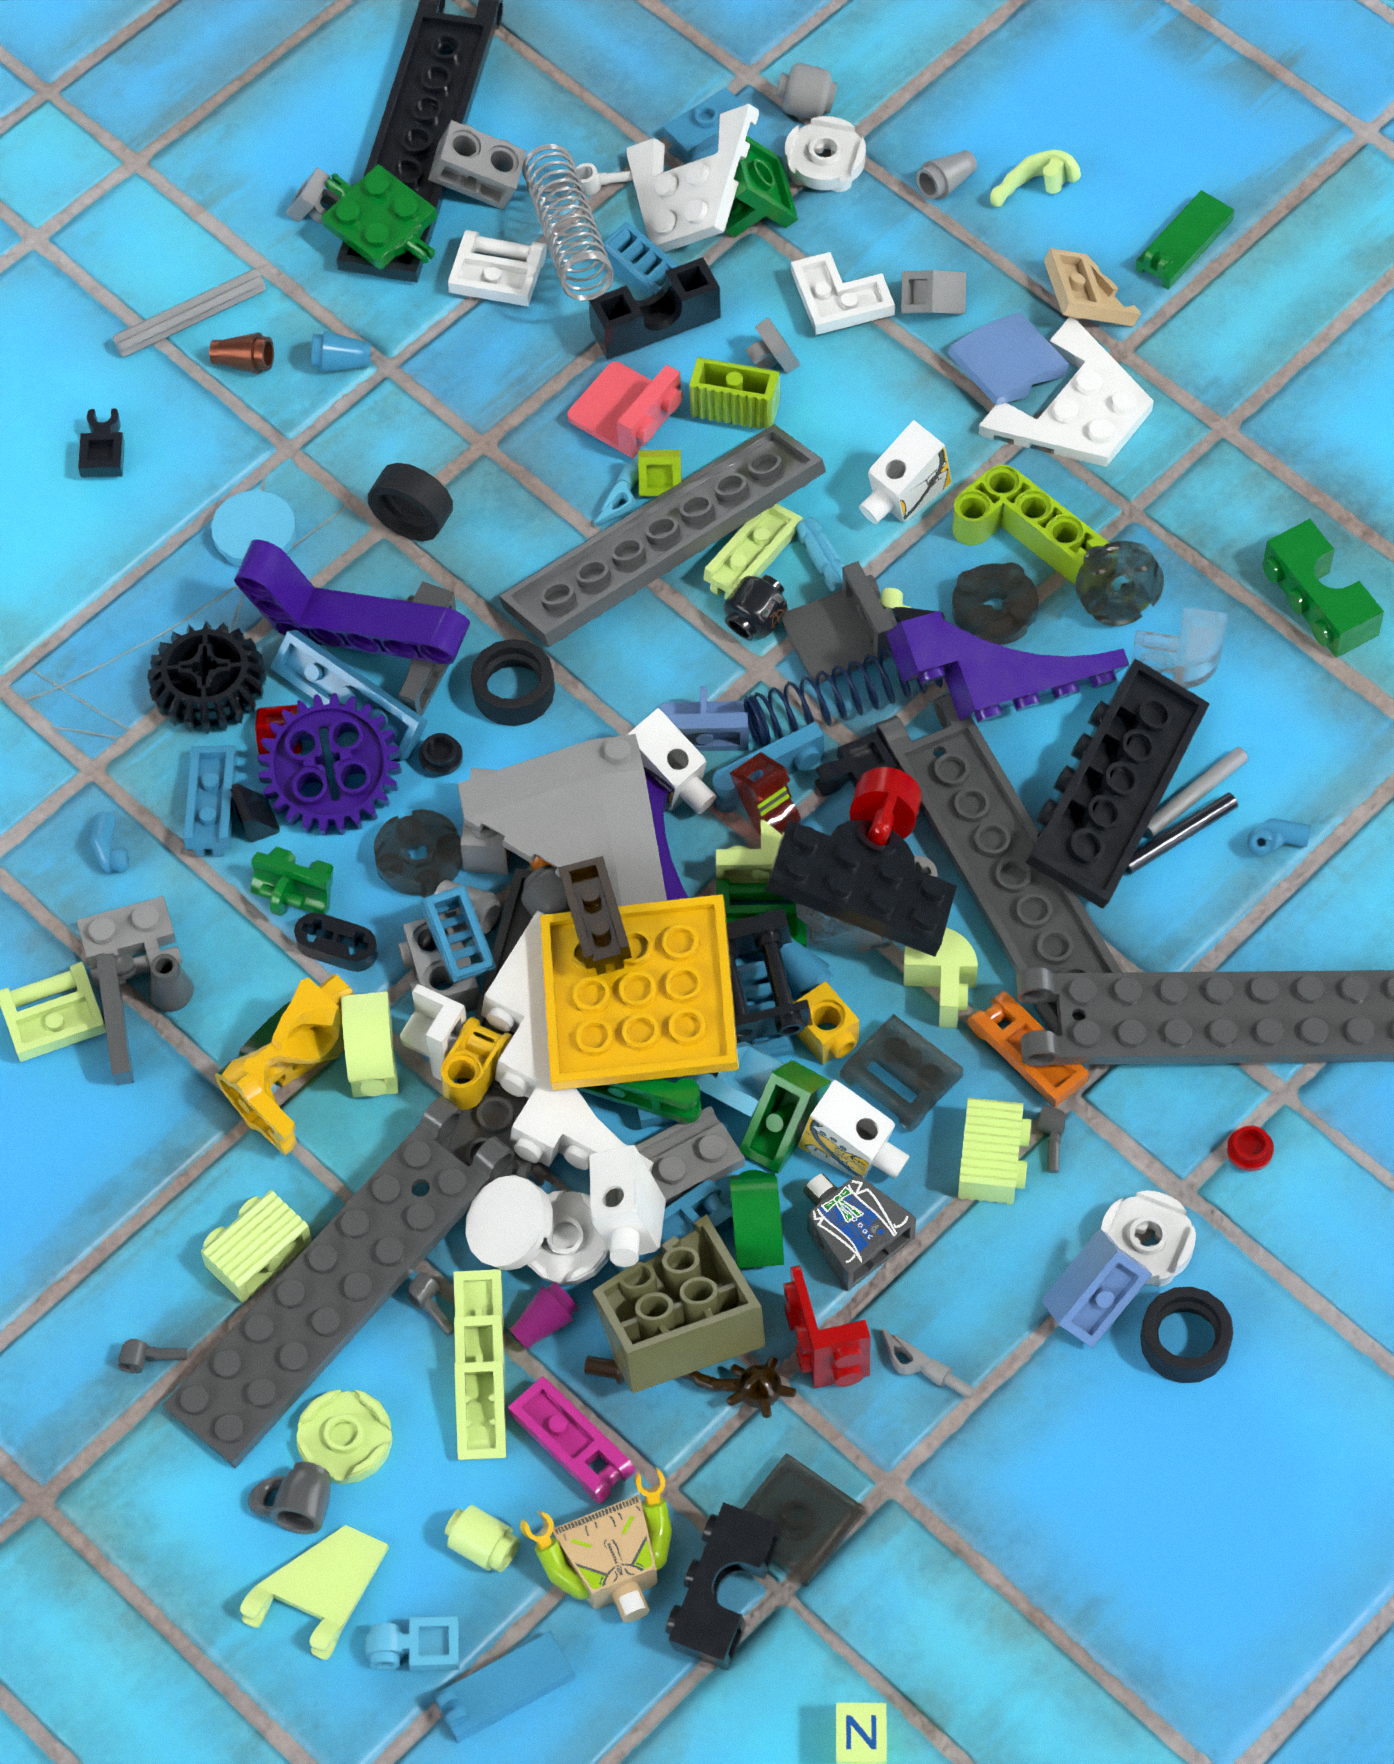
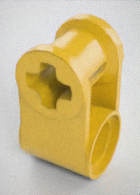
(474, 1058)

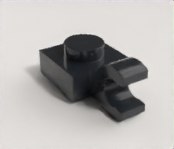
(852, 762)

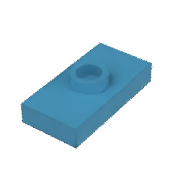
(700, 125)

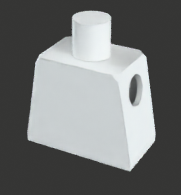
(631, 1221)

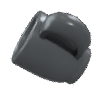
(300, 1498)

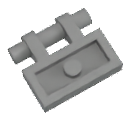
(129, 931)

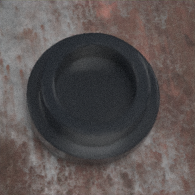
(440, 754)

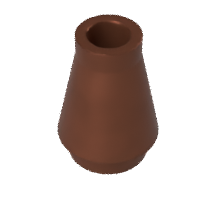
(243, 352)

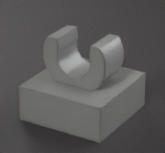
(310, 197)
(772, 349)

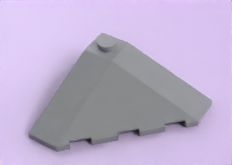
(575, 809)

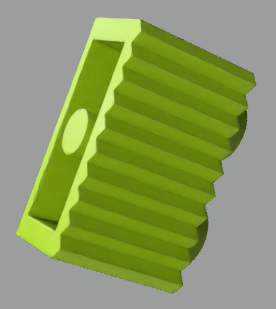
(734, 393)

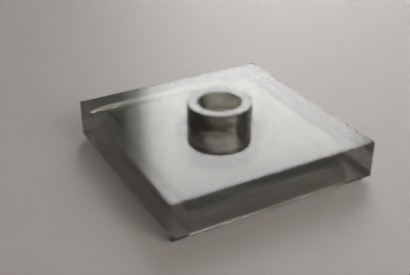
(810, 1515)

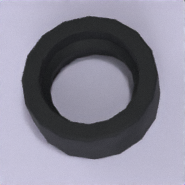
(410, 502)
(508, 654)
(1196, 1302)

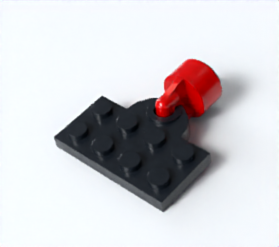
(867, 867)

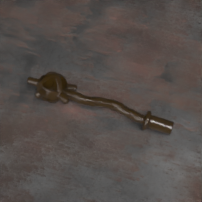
(755, 1386)

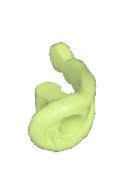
(1052, 164)

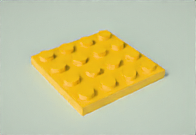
(656, 1015)

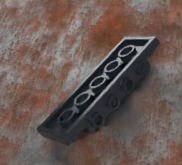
(1115, 782)

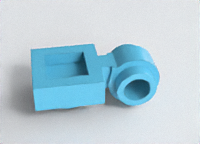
(430, 1644)

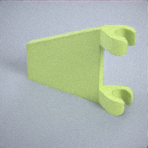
(322, 1583)

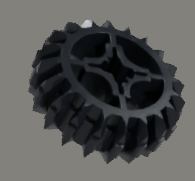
(185, 669)

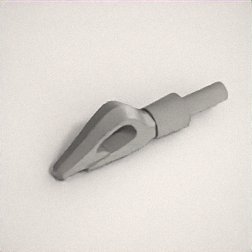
(924, 1364)

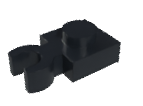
(102, 449)

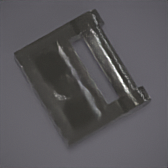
(910, 1061)

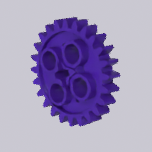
(291, 772)

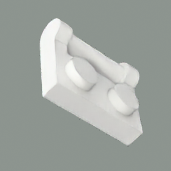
(494, 276)

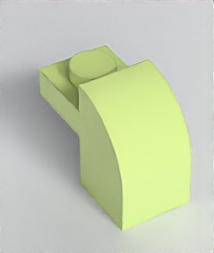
(951, 970)
(369, 1044)

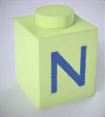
(861, 1733)

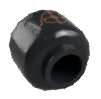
(755, 607)

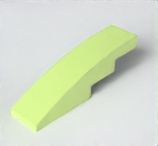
(479, 1365)

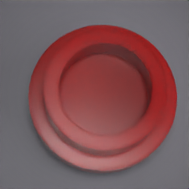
(1250, 1148)

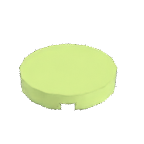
(345, 1435)

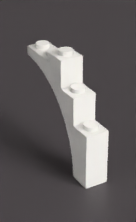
(550, 1119)

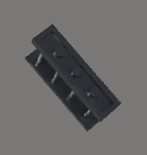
(766, 935)

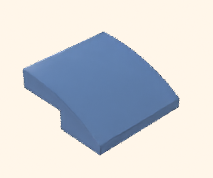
(1008, 358)

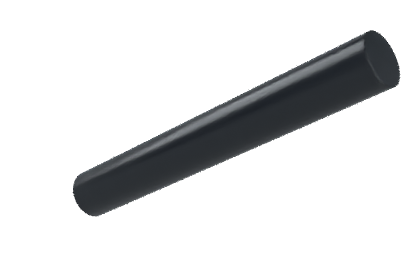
(1182, 832)

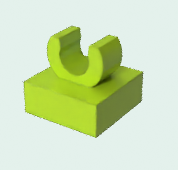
(658, 471)

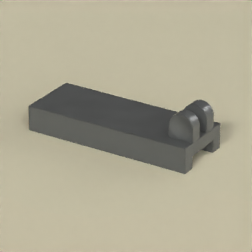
(110, 971)

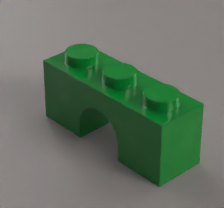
(1337, 616)

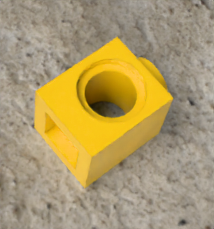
(829, 1008)

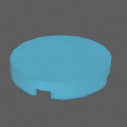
(252, 517)

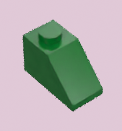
(783, 1114)

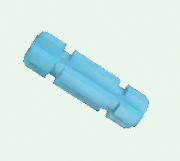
(821, 552)

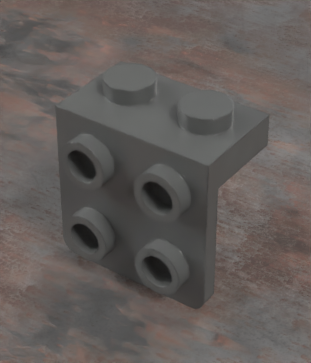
(841, 626)

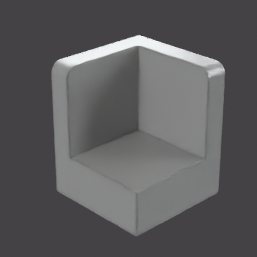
(933, 292)

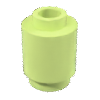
(482, 1538)

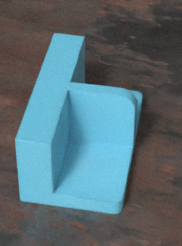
(743, 1086)

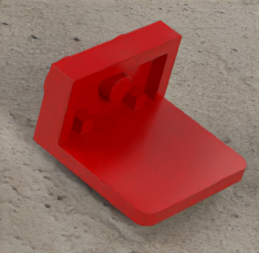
(832, 1354)

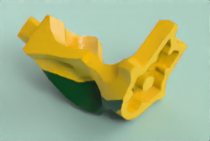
(281, 1050)

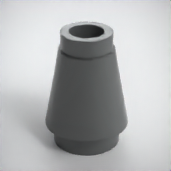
(169, 984)

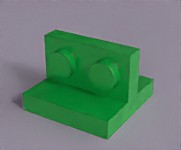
(760, 191)

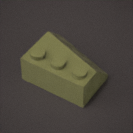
(679, 1310)

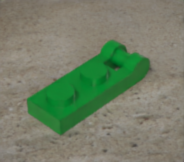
(657, 1096)

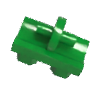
(291, 884)

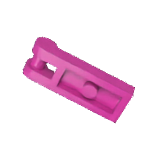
(570, 1438)

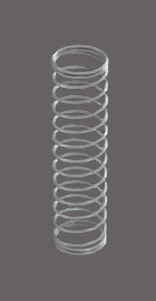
(580, 255)

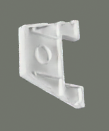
(697, 196)
(1090, 414)

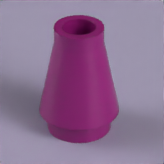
(544, 1315)

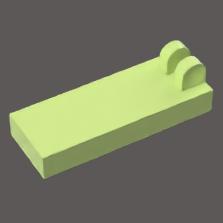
(751, 549)

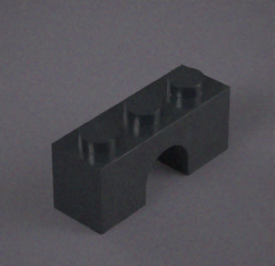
(684, 302)
(735, 1544)

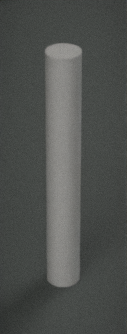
(1196, 791)

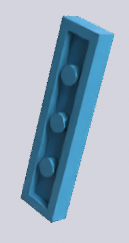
(323, 674)

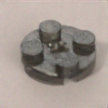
(1106, 564)
(1001, 582)
(410, 832)

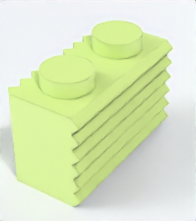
(991, 1151)
(255, 1245)

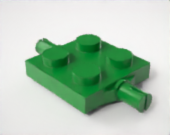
(379, 217)

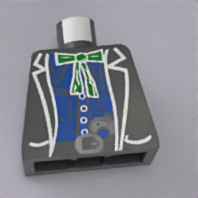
(856, 1226)

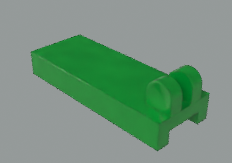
(1185, 238)

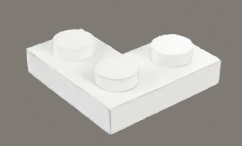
(839, 304)

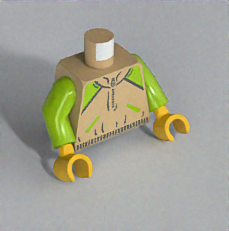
(610, 1551)

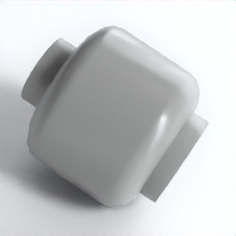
(806, 91)

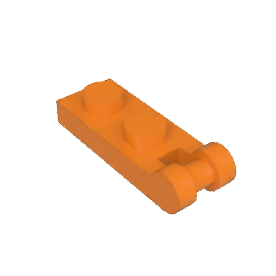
(1051, 1081)

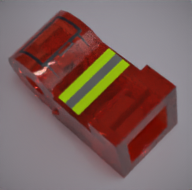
(767, 796)

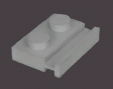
(690, 1155)

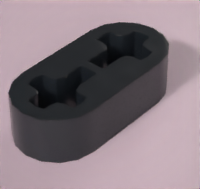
(335, 944)

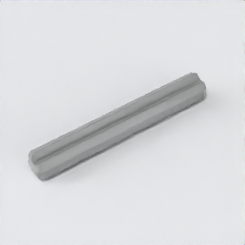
(189, 312)

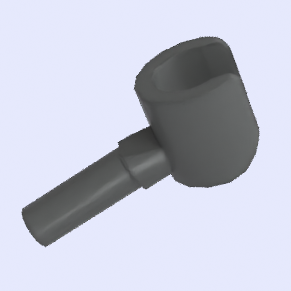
(1053, 1123)
(420, 1294)
(135, 1352)

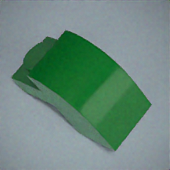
(756, 1219)

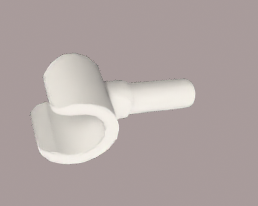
(593, 180)

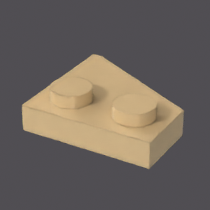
(1085, 290)

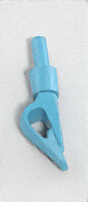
(620, 493)

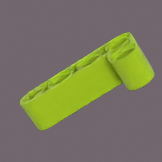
(1013, 514)

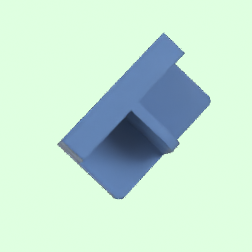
(710, 724)
(1095, 1289)

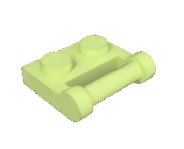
(55, 1021)

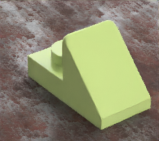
(747, 864)

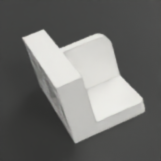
(433, 1026)

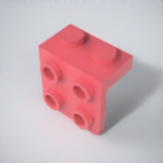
(626, 406)

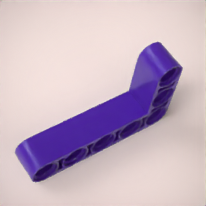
(346, 618)

